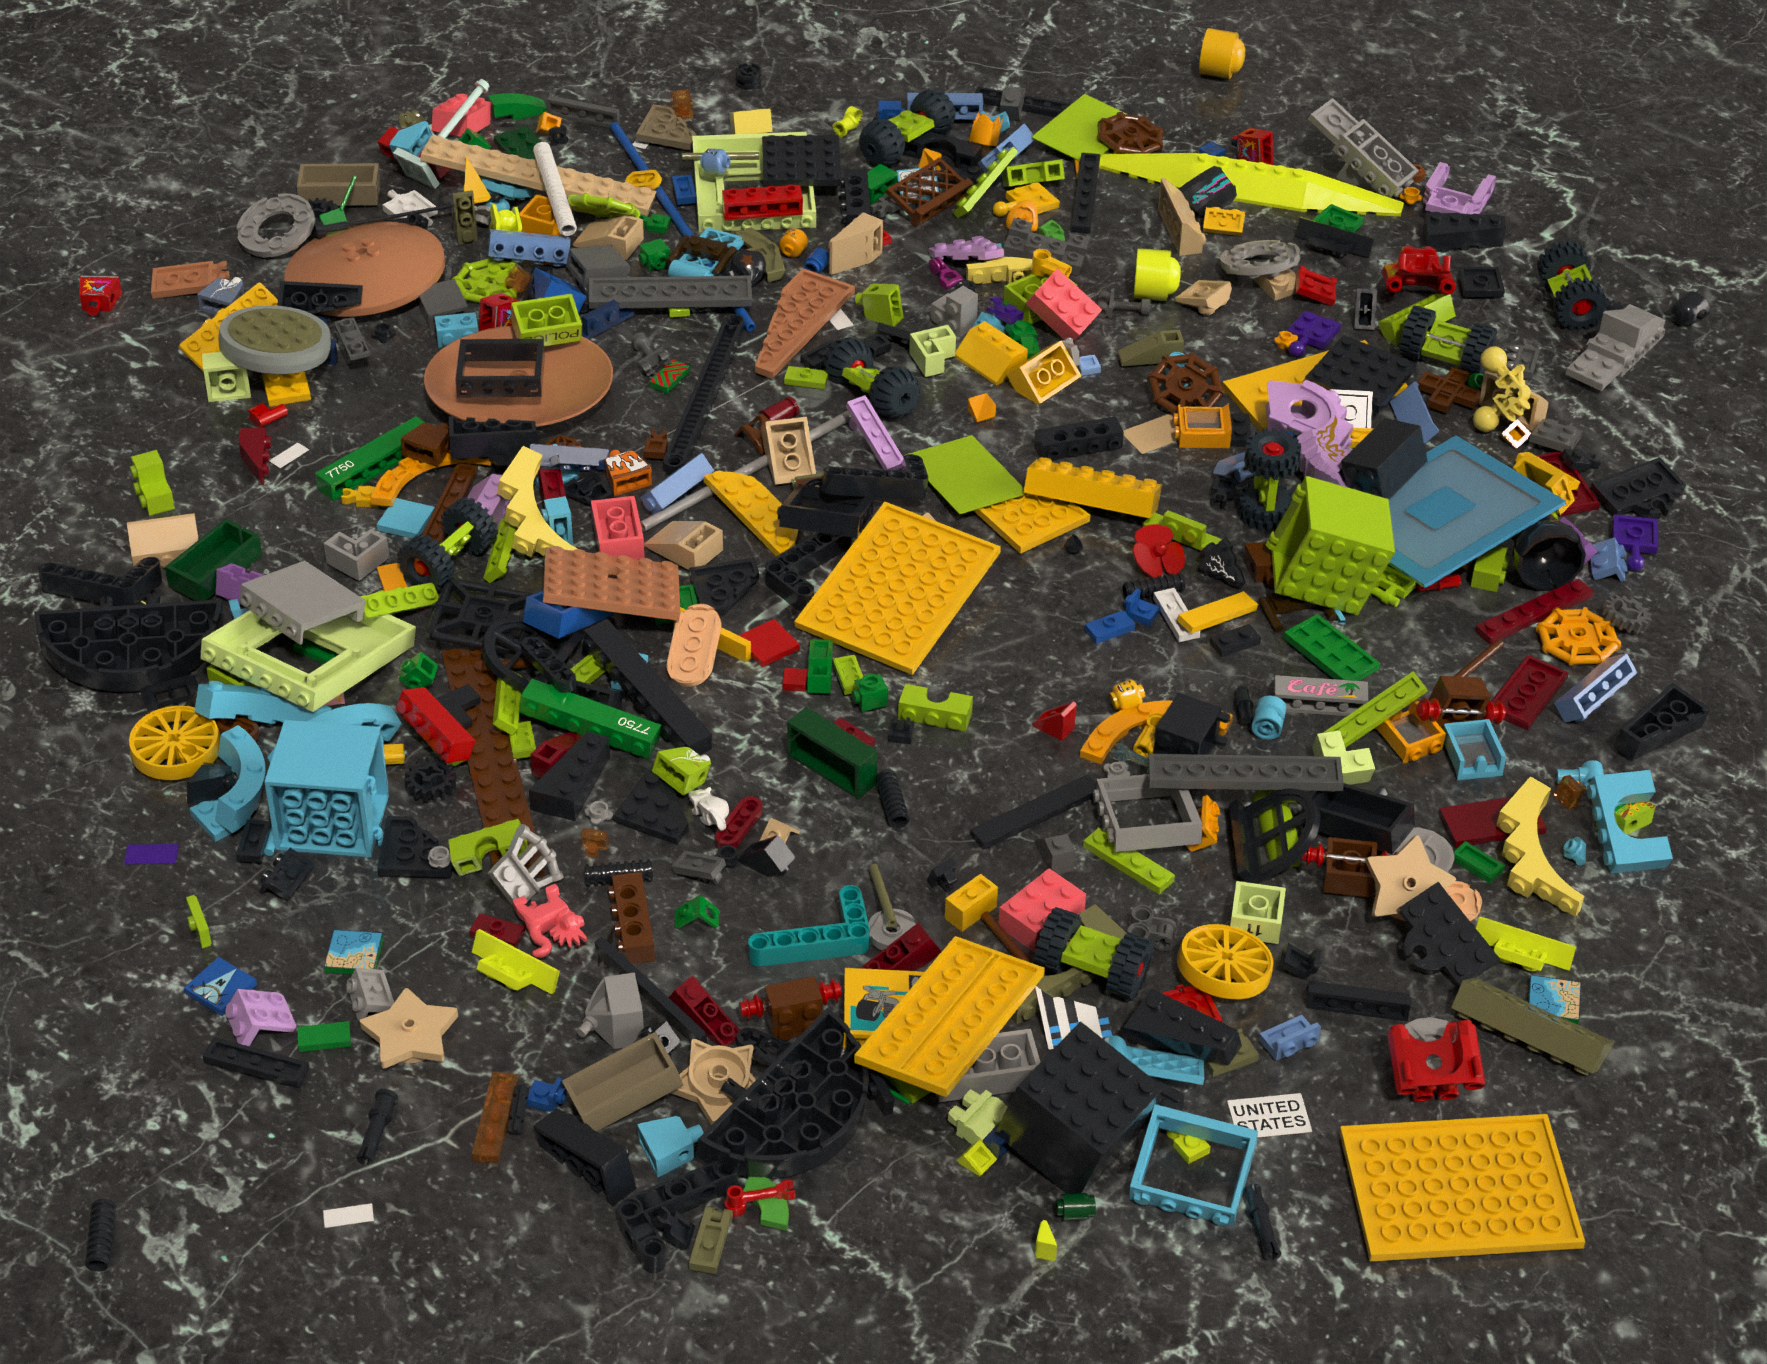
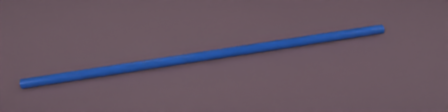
(669, 207)

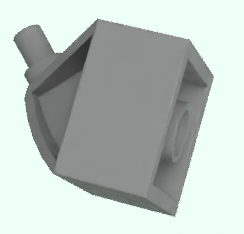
(615, 1011)

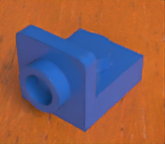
(1139, 609)
(546, 1095)

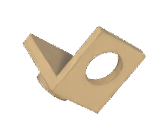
(775, 828)

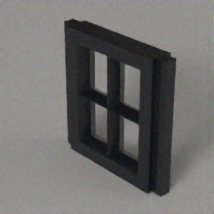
(149, 693)

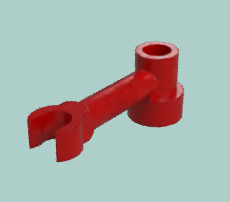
(737, 1199)

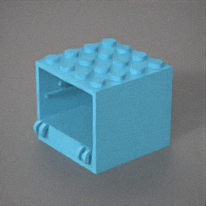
(327, 788)

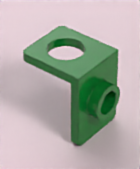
(696, 908)

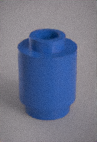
(817, 260)

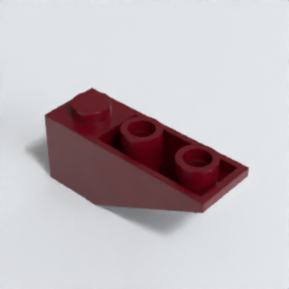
(254, 451)
(550, 752)
(907, 952)
(705, 1012)

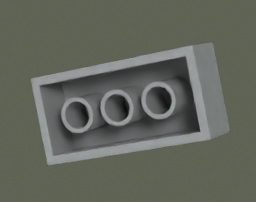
(1000, 1066)

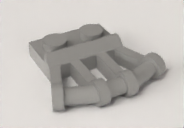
(511, 873)

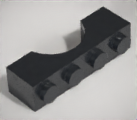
(960, 151)

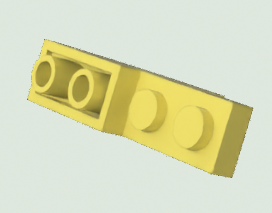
(999, 270)

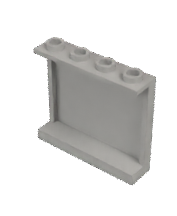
(299, 599)

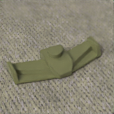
(771, 252)

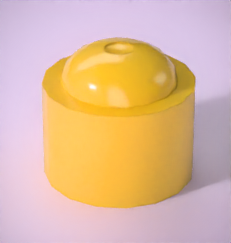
(1221, 53)

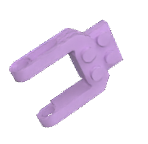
(1451, 201)

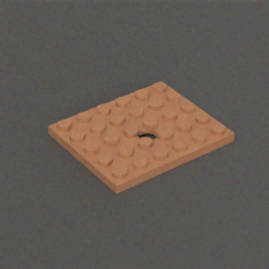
(583, 582)

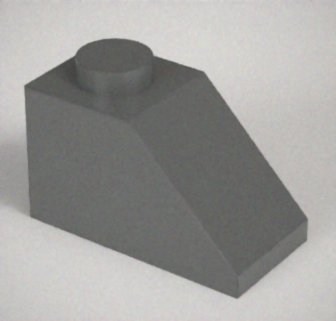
(1012, 102)
(1057, 852)

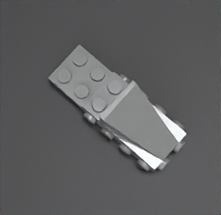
(1366, 165)
(1617, 347)

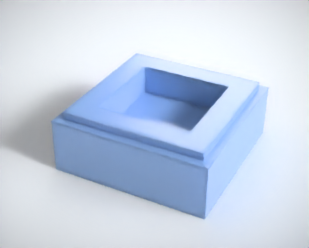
(1089, 365)

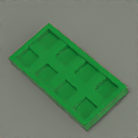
(1331, 650)

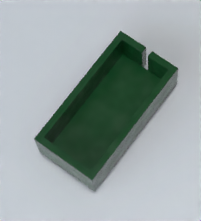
(196, 568)
(832, 753)

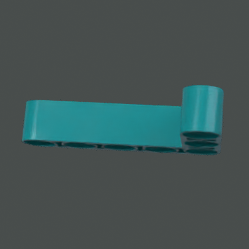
(816, 942)

